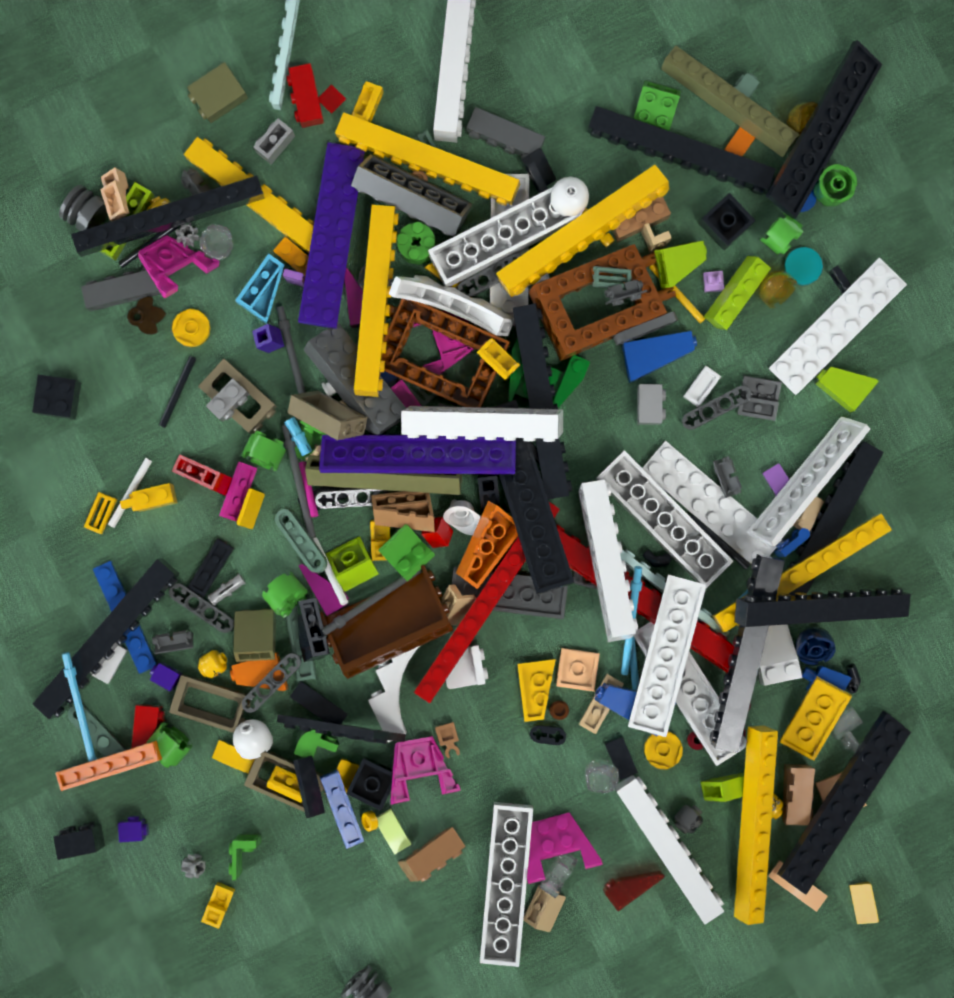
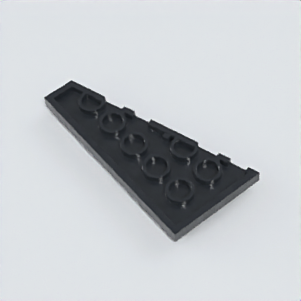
(340, 730)

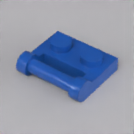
(788, 545)

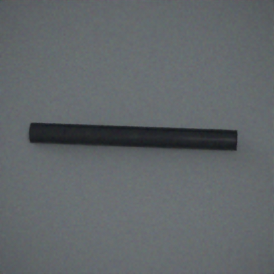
(133, 255)
(177, 391)
(722, 544)

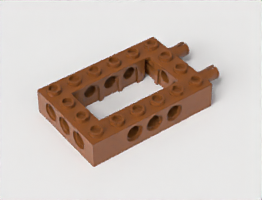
(402, 322)
(557, 323)

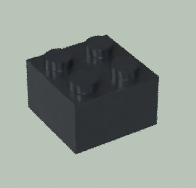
(726, 221)
(56, 397)
(371, 783)
(79, 841)

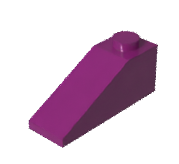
(354, 299)
(323, 591)

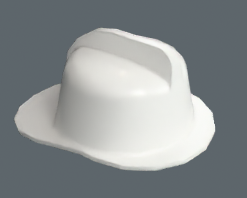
(462, 516)

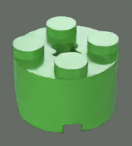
(843, 178)
(411, 233)
(781, 234)
(264, 451)
(284, 594)
(171, 743)

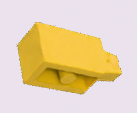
(150, 498)

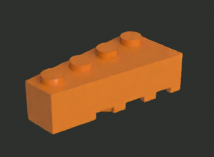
(488, 545)

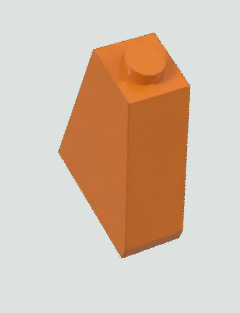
(252, 672)

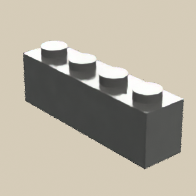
(503, 133)
(118, 290)

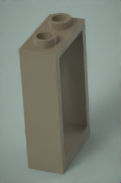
(267, 407)
(327, 415)
(180, 709)
(260, 785)

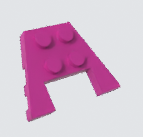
(167, 257)
(449, 349)
(417, 760)
(554, 838)

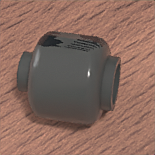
(688, 819)

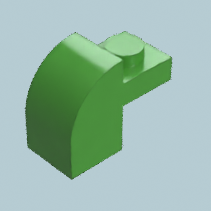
(310, 741)

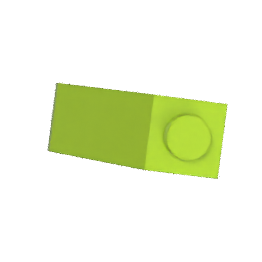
(679, 261)
(845, 386)
(723, 788)

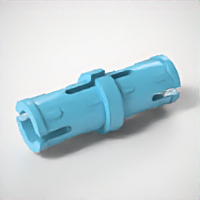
(298, 436)

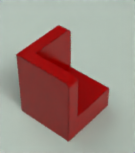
(441, 536)

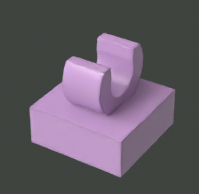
(713, 281)

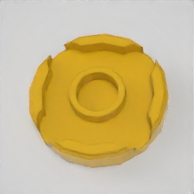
(191, 328)
(663, 751)

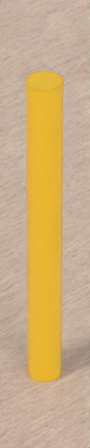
(681, 297)

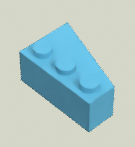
(261, 289)

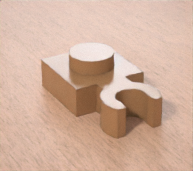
(447, 736)

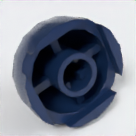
(814, 645)

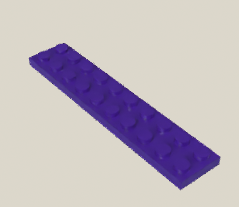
(331, 237)
(417, 455)

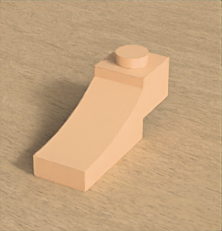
(114, 194)
(814, 897)

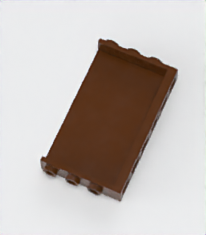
(389, 626)

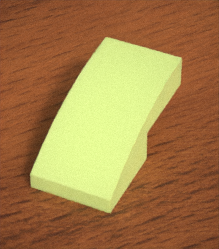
(392, 831)

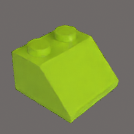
(352, 564)

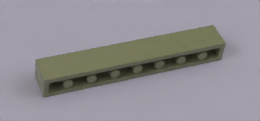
(729, 101)
(384, 481)

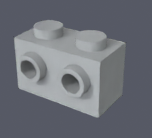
(274, 141)
(228, 400)
(650, 404)

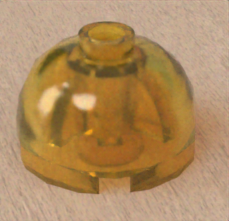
(800, 115)
(776, 288)

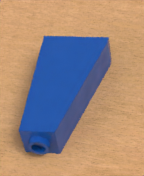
(654, 353)
(617, 699)

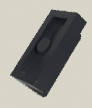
(538, 170)

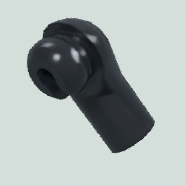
(657, 561)
(855, 681)

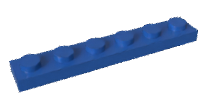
(114, 593)

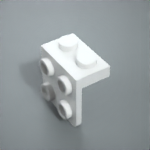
(468, 669)

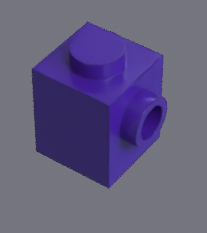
(268, 338)
(165, 676)
(132, 829)

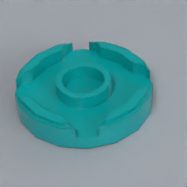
(804, 265)

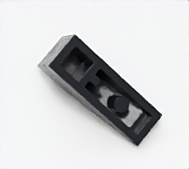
(488, 489)
(311, 638)

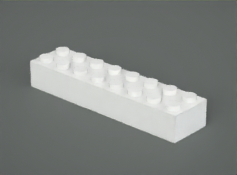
(454, 70)
(497, 238)
(482, 422)
(664, 520)
(606, 560)
(671, 852)
(506, 884)

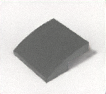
(763, 398)

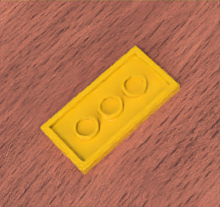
(815, 718)

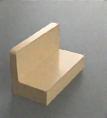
(655, 242)
(809, 516)
(457, 604)
(543, 910)

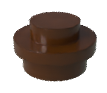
(559, 710)

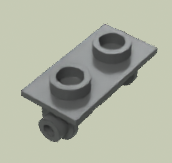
(191, 180)
(632, 291)
(729, 485)
(179, 641)

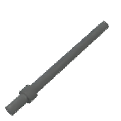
(284, 326)
(290, 446)
(340, 621)

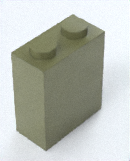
(216, 93)
(254, 635)

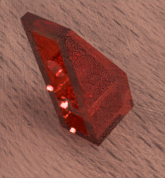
(628, 888)

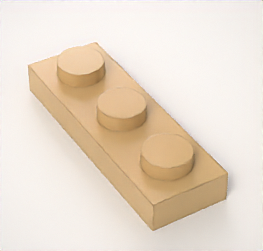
(597, 712)

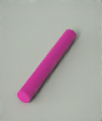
(309, 491)

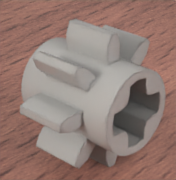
(187, 239)
(193, 866)

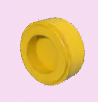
(369, 821)

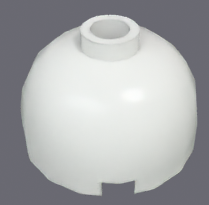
(564, 202)
(252, 739)

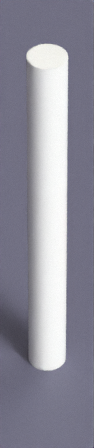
(133, 486)
(331, 576)

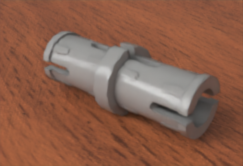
(237, 582)

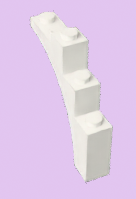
(450, 299)
(386, 704)

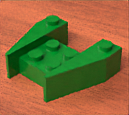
(563, 382)

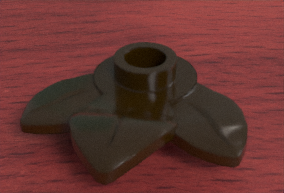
(149, 316)

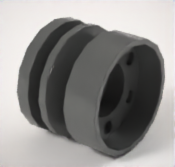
(83, 209)
(364, 987)

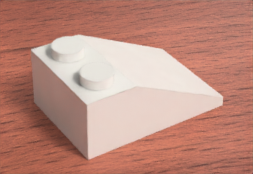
(779, 657)

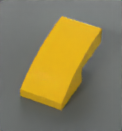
(379, 537)
(228, 755)
(218, 905)

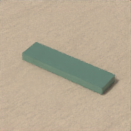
(307, 669)

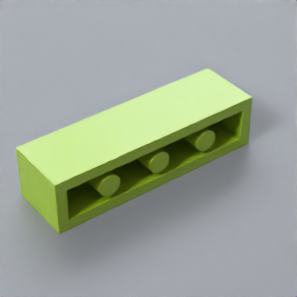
(137, 202)
(737, 292)

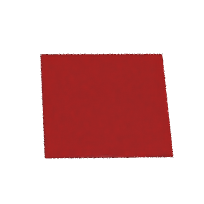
(331, 98)

